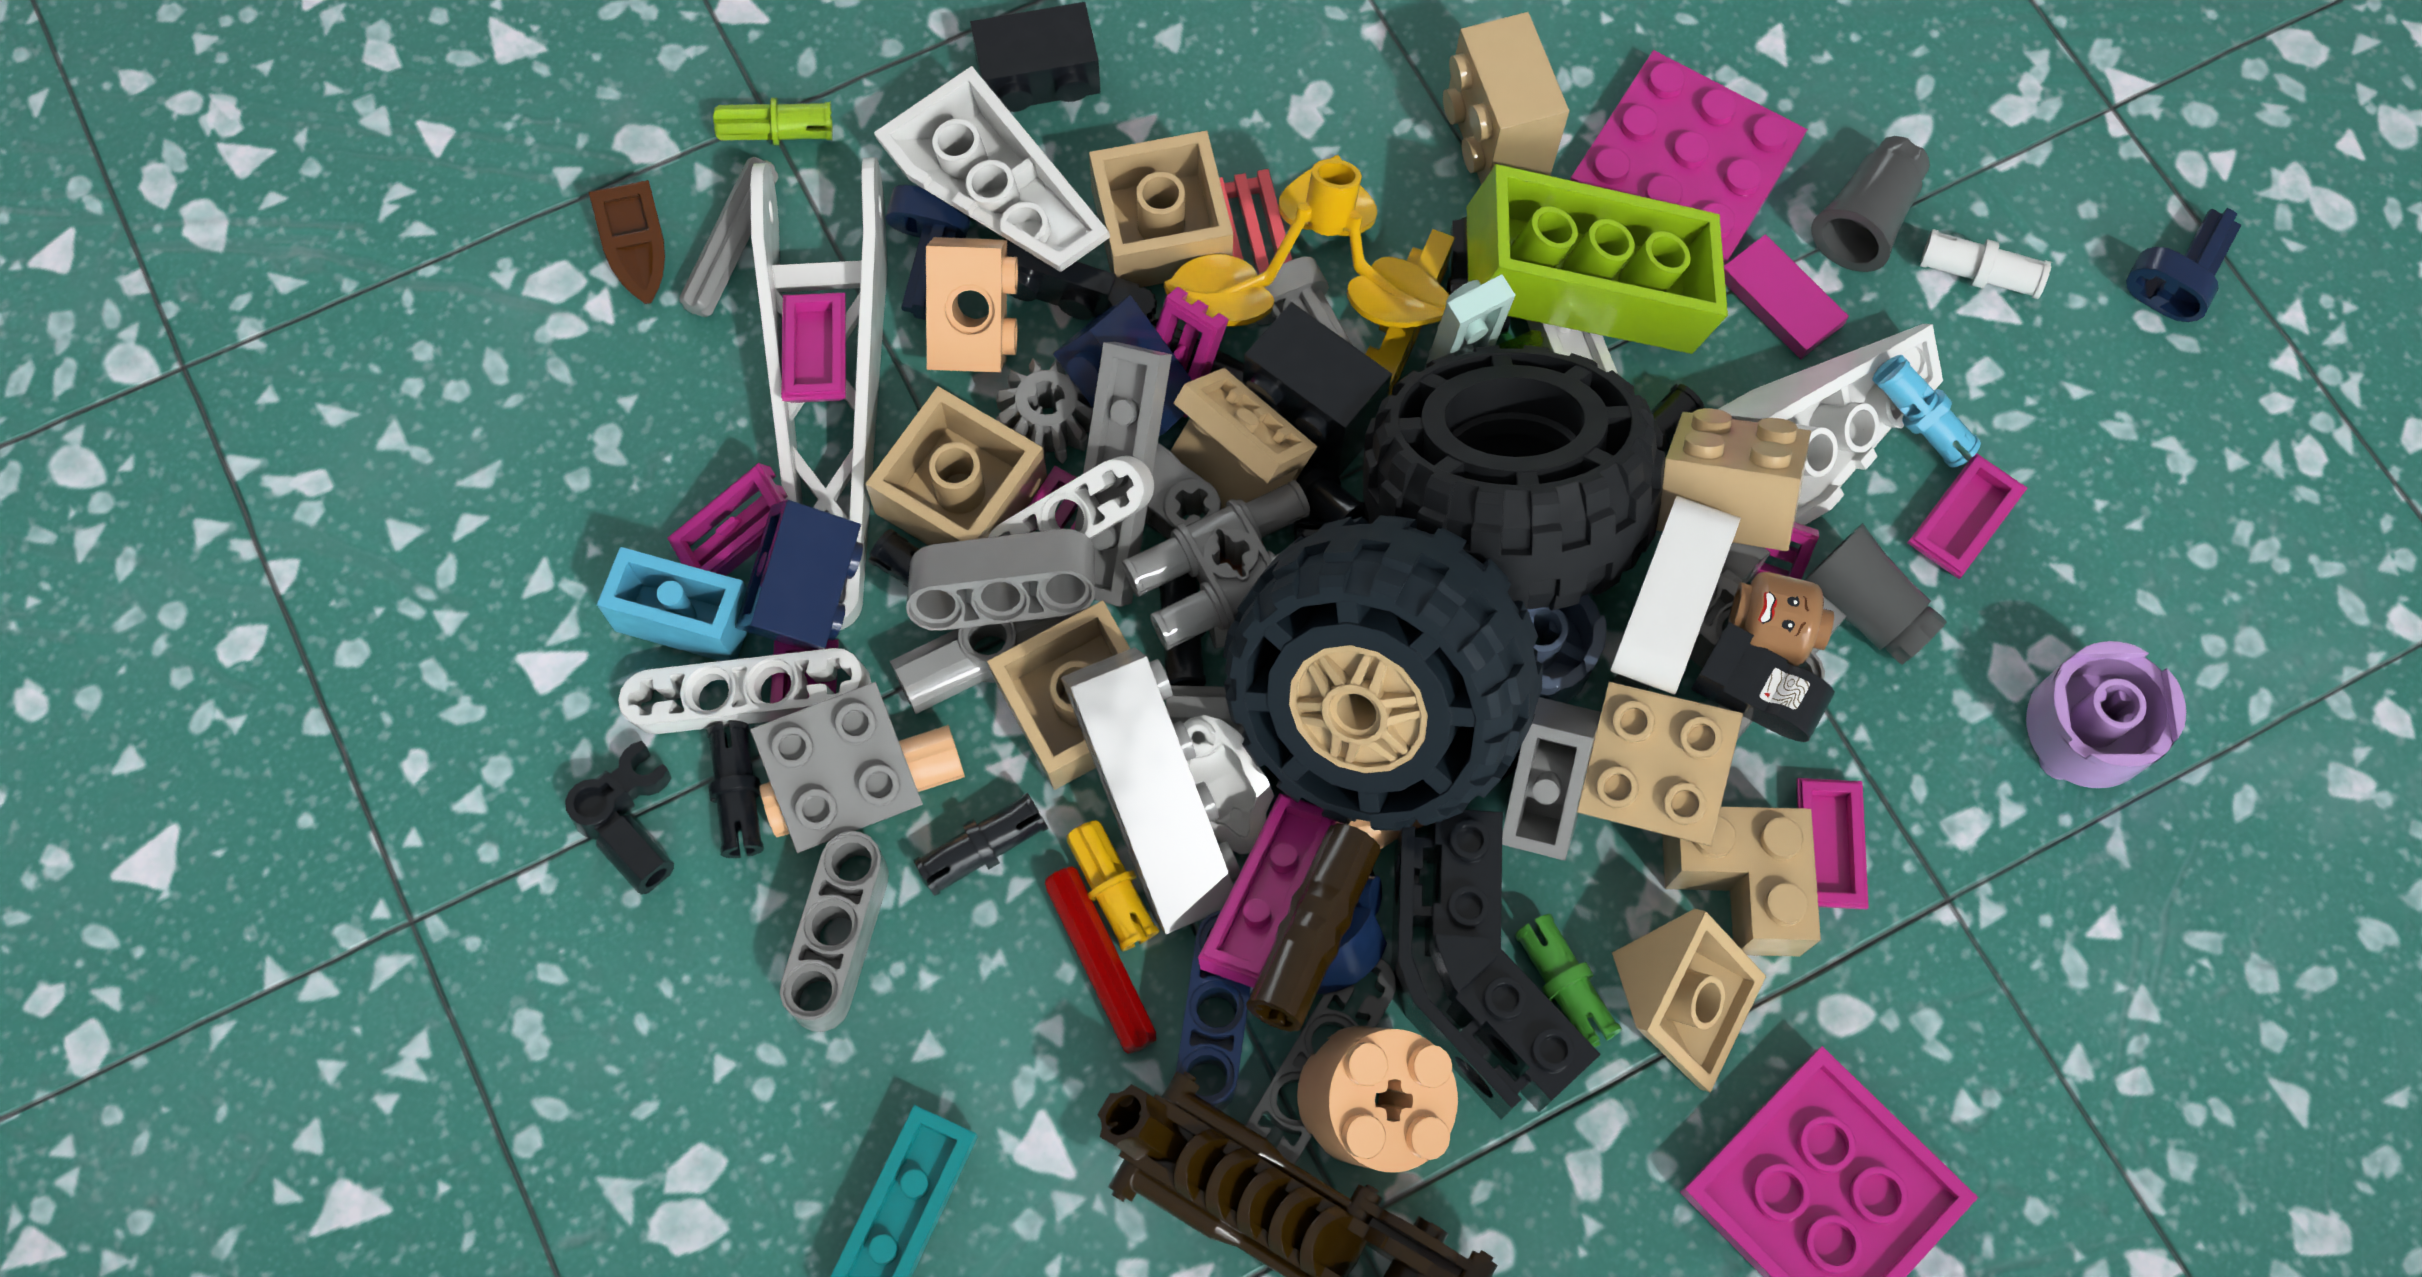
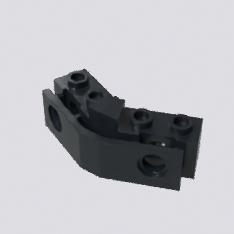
(1481, 981)

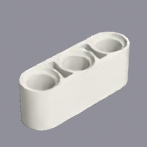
(1675, 595)

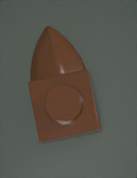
(631, 236)

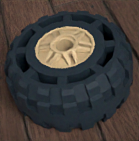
(1382, 672)

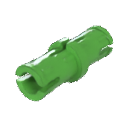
(1567, 980)

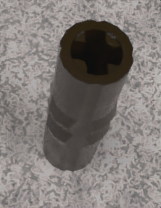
(1313, 927)

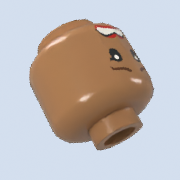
(1783, 615)

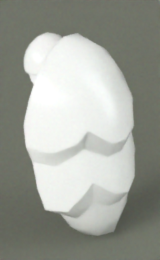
(1233, 780)

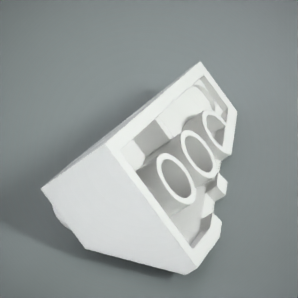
(987, 166)
(1841, 410)

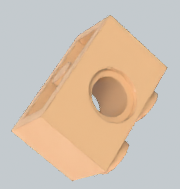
(952, 337)

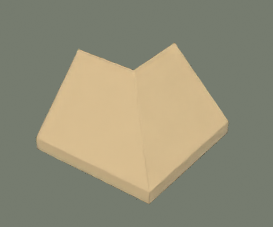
(1689, 992)

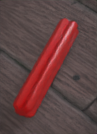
(1100, 960)

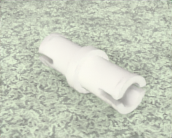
(1985, 264)

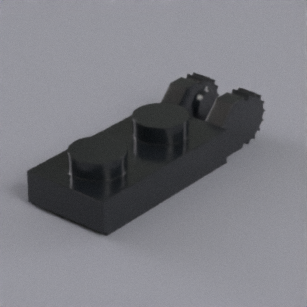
(1078, 289)

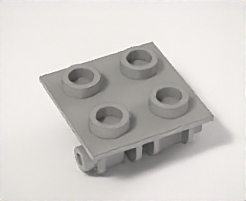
(836, 767)

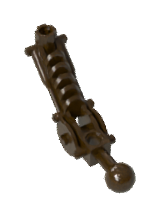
(1253, 1198)

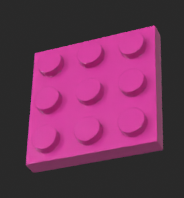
(1692, 147)
(1828, 1183)

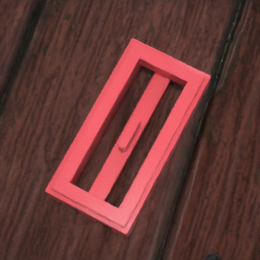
(1243, 189)

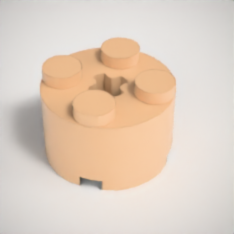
(1413, 1105)

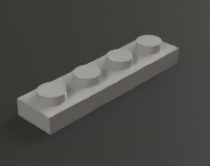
(1123, 424)

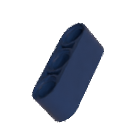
(1207, 1044)

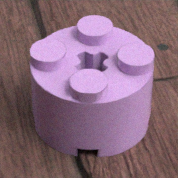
(2104, 715)

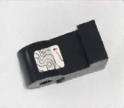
(1763, 686)

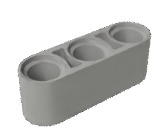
(1001, 579)
(827, 900)

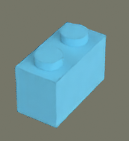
(674, 605)

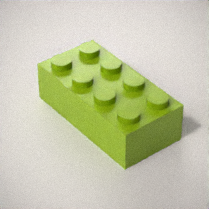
(1599, 258)

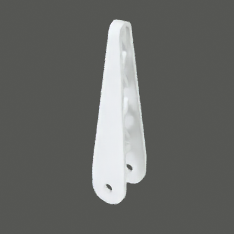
(867, 310)

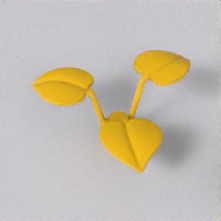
(1330, 204)

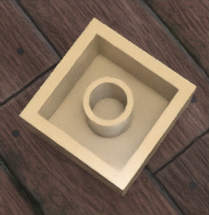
(1505, 98)
(1160, 206)
(1740, 470)
(955, 473)
(1036, 695)

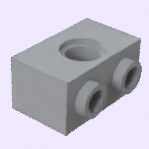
(1550, 779)

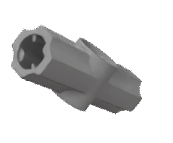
(952, 665)

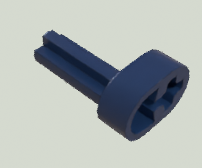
(922, 216)
(2186, 283)

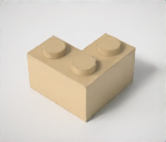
(1768, 869)

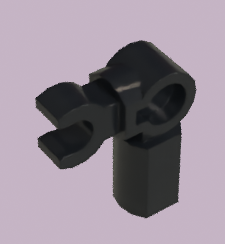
(598, 813)

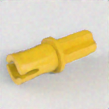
(1111, 885)

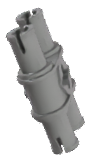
(1196, 551)

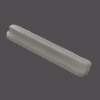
(722, 247)

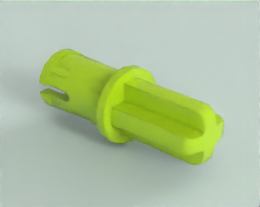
(773, 121)

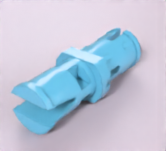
(1925, 410)

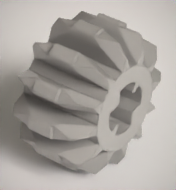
(1046, 389)

